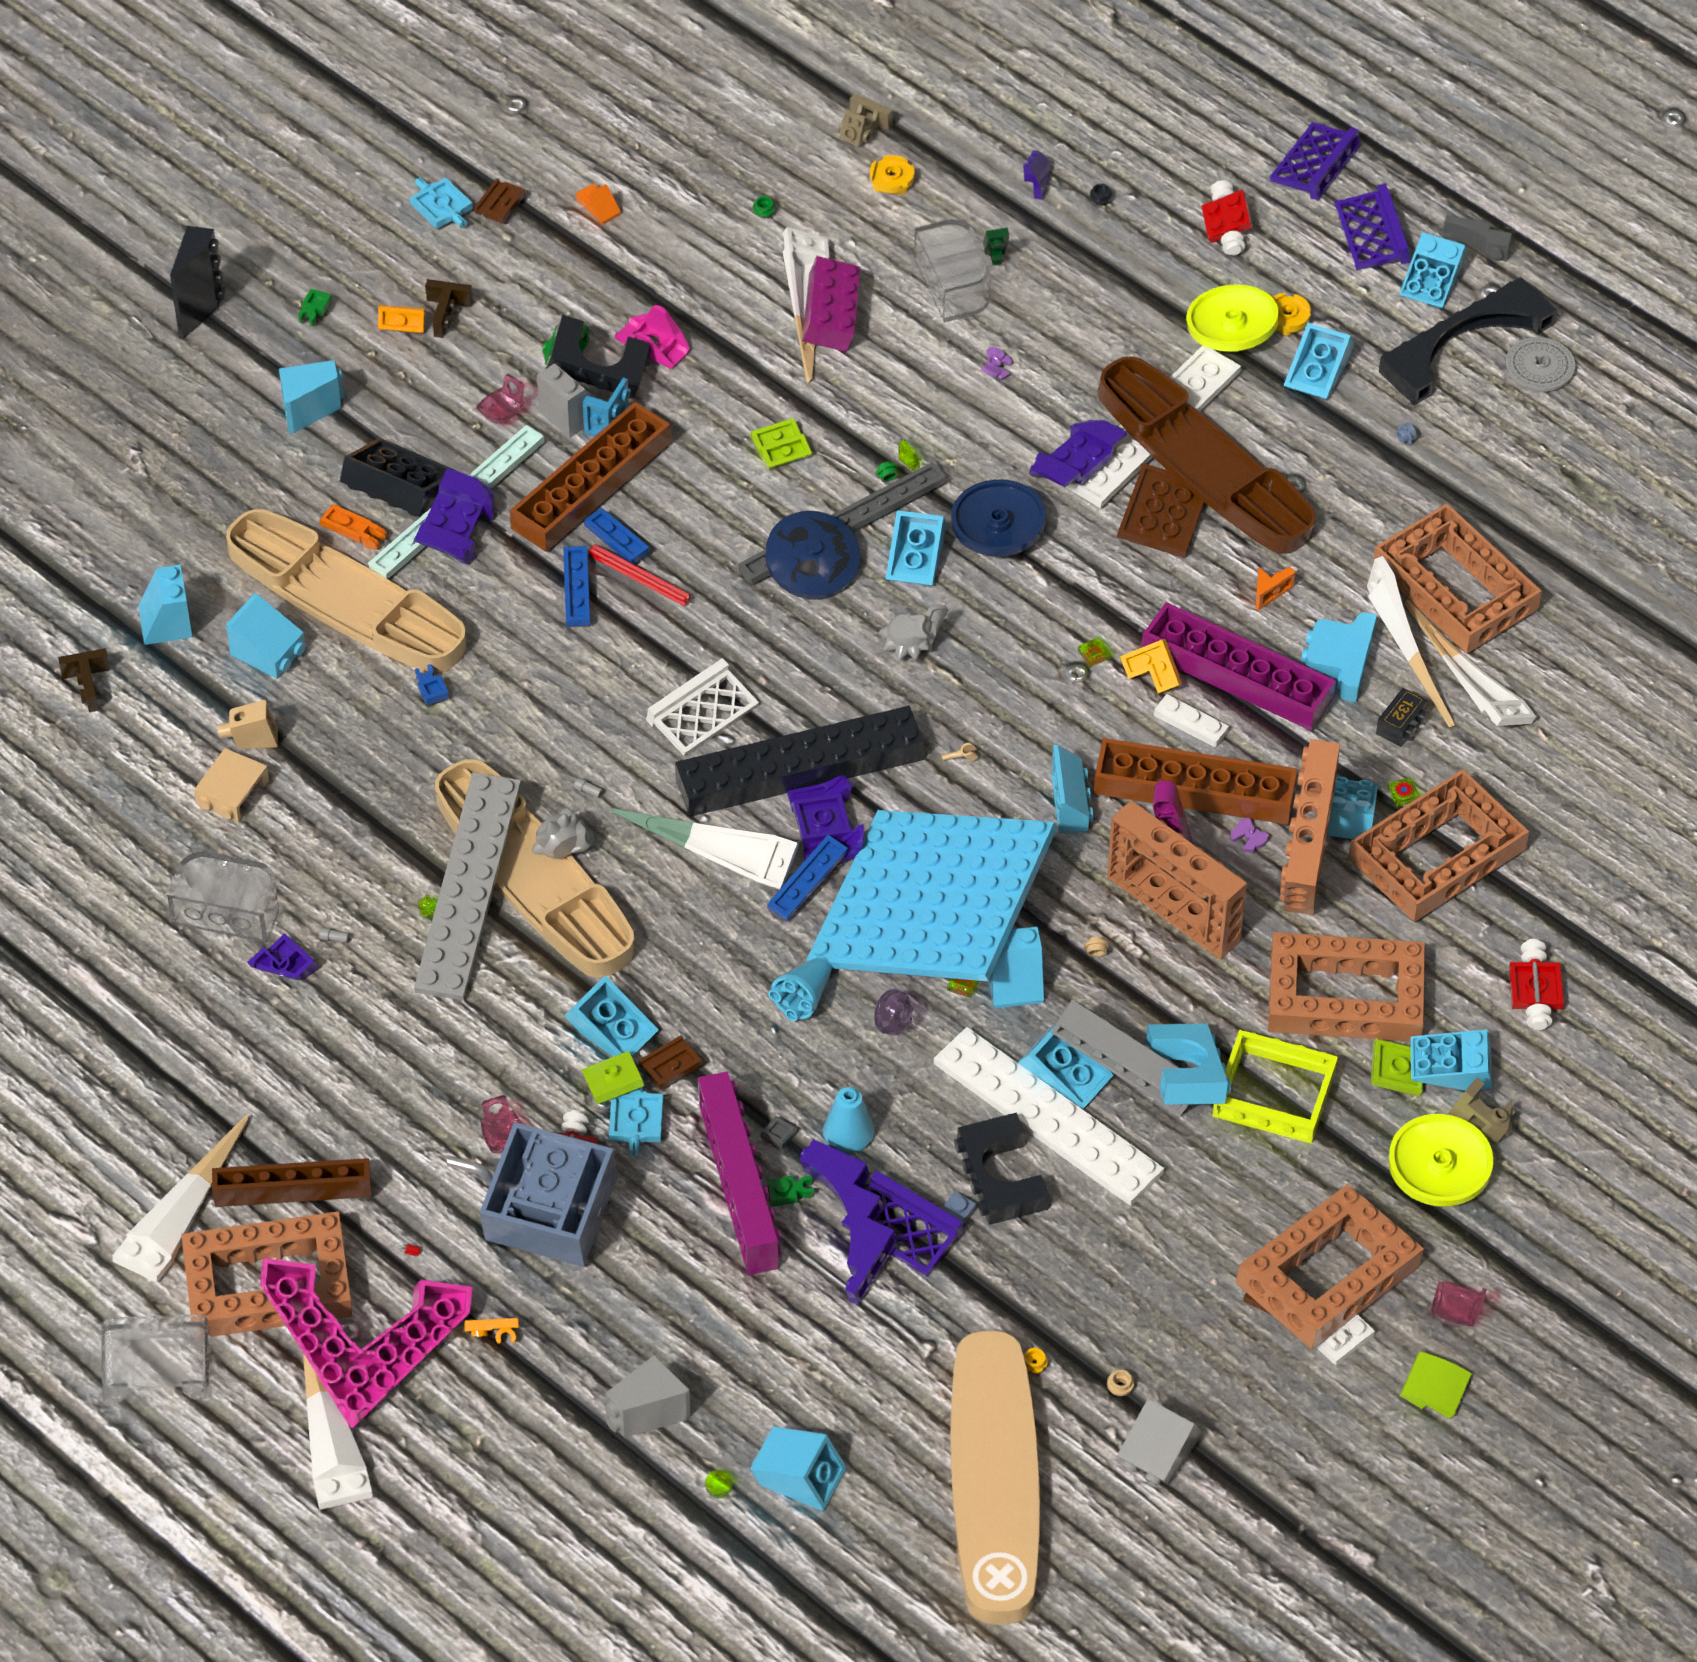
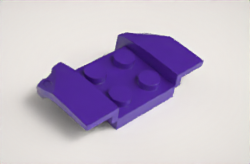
(1081, 455)
(455, 515)
(822, 813)

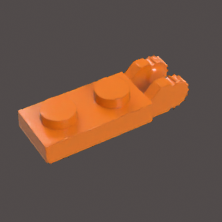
(352, 526)

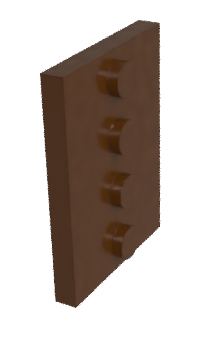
(1160, 512)

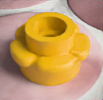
(1037, 1355)

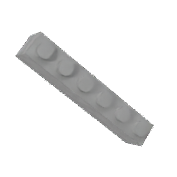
(1114, 1050)

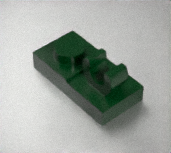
(995, 244)

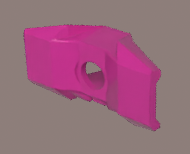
(671, 344)

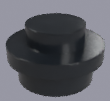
(1101, 194)

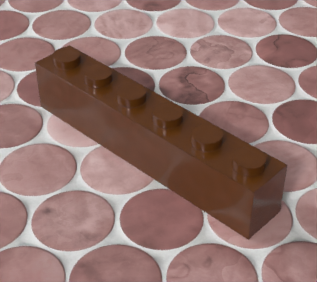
(291, 1182)

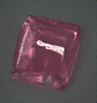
(502, 403)
(498, 1126)
(1457, 1304)

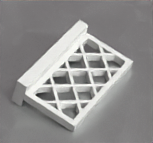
(685, 696)

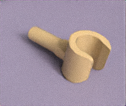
(965, 751)

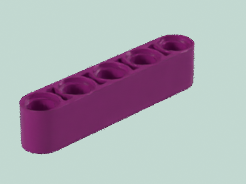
(1169, 808)

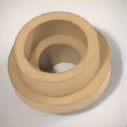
(1096, 946)
(1120, 1376)

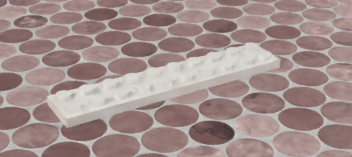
(1203, 378)
(1049, 1116)

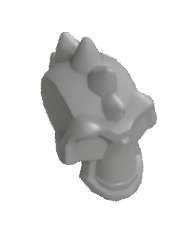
(913, 632)
(562, 836)

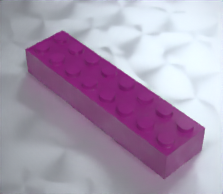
(1242, 666)
(739, 1173)

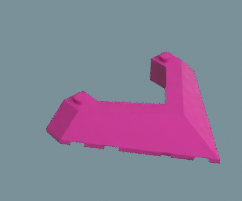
(351, 1375)

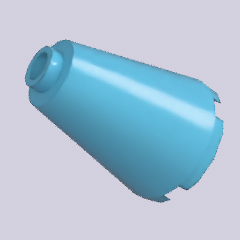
(848, 1123)

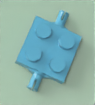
(440, 203)
(636, 1118)

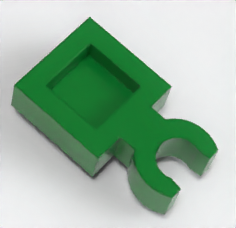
(314, 304)
(785, 1190)

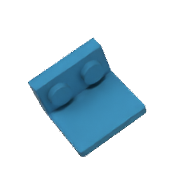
(599, 413)

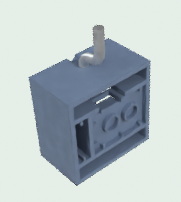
(546, 1193)

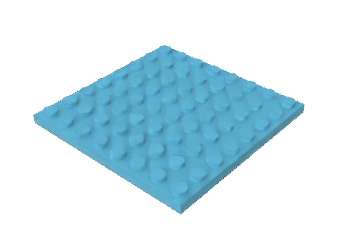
(933, 894)

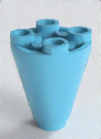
(801, 988)

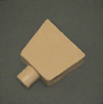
(251, 726)

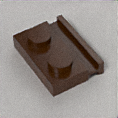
(499, 201)
(670, 1062)

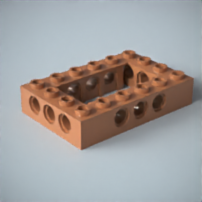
(1513, 591)
(1318, 783)
(1459, 795)
(1141, 836)
(1346, 1016)
(254, 1242)
(1312, 1320)

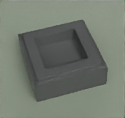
(778, 1132)

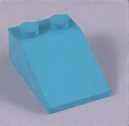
(1319, 361)
(916, 548)
(611, 1019)
(1065, 1069)

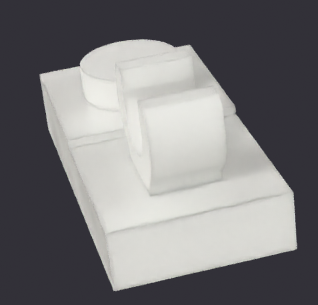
(1346, 1340)

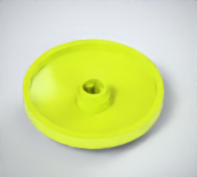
(1232, 317)
(1440, 1160)

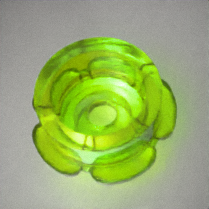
(427, 906)

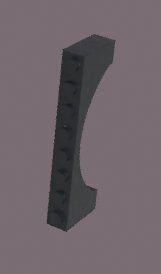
(1510, 306)

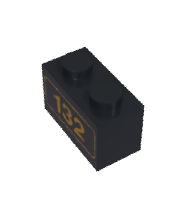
(1402, 717)

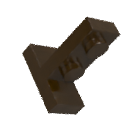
(447, 296)
(82, 666)

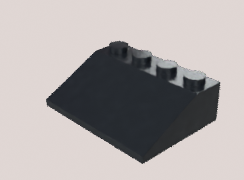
(196, 279)
(394, 476)

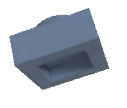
(959, 1207)

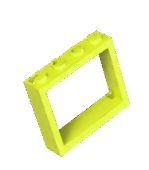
(1266, 1118)

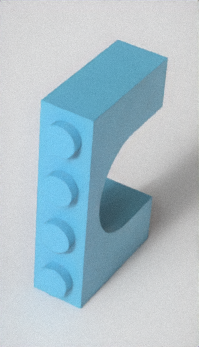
(1196, 1045)

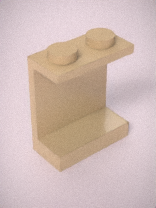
(229, 784)

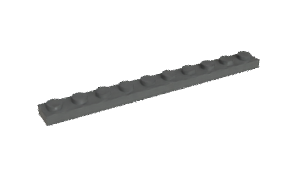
(865, 510)

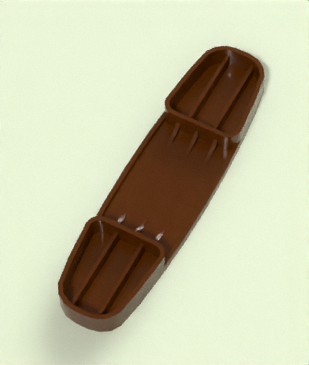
(1205, 457)

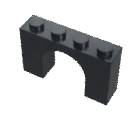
(568, 356)
(997, 1198)

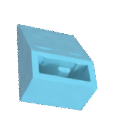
(1433, 270)
(1352, 808)
(1452, 1059)

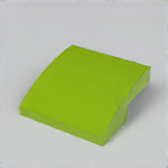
(780, 443)
(1435, 1384)

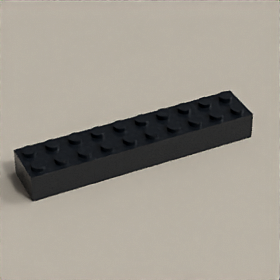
(799, 760)

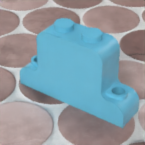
(1341, 651)

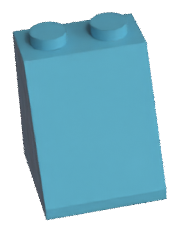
(310, 393)
(165, 607)
(264, 637)
(1019, 970)
(799, 1466)

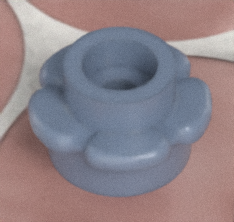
(1406, 433)

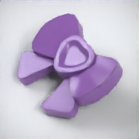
(995, 359)
(1254, 837)

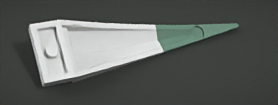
(751, 854)

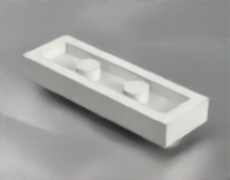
(1191, 720)

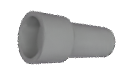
(582, 785)
(328, 934)

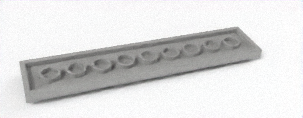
(467, 886)

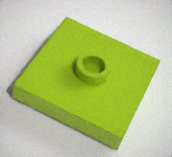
(1393, 1067)
(612, 1077)

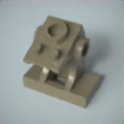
(860, 124)
(1491, 1122)

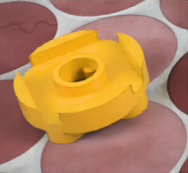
(891, 184)
(1300, 313)

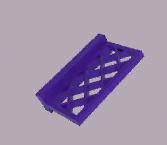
(1330, 164)
(1389, 220)
(920, 1210)

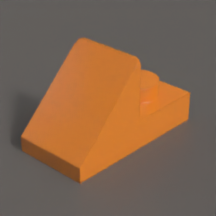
(599, 202)
(1271, 588)

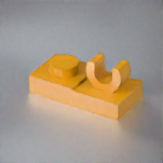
(401, 318)
(480, 1327)

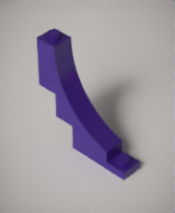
(869, 1240)

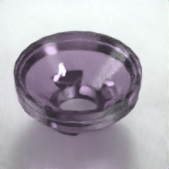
(889, 1009)

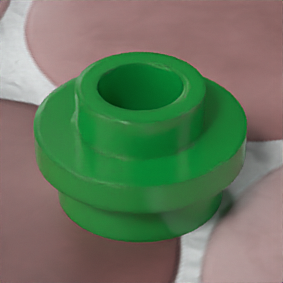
(764, 206)
(887, 471)

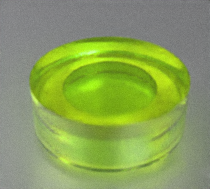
(718, 1484)

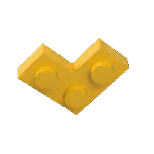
(1155, 659)

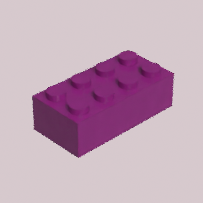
(831, 303)

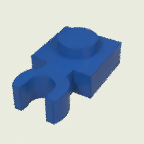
(430, 687)

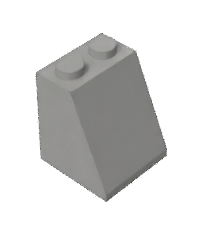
(561, 400)
(647, 1400)
(1158, 1443)

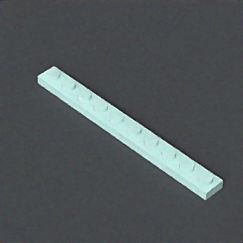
(489, 473)

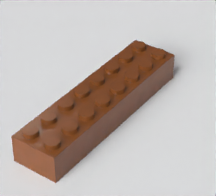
(590, 476)
(1202, 780)

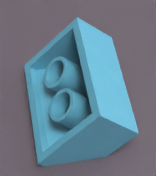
(1070, 791)

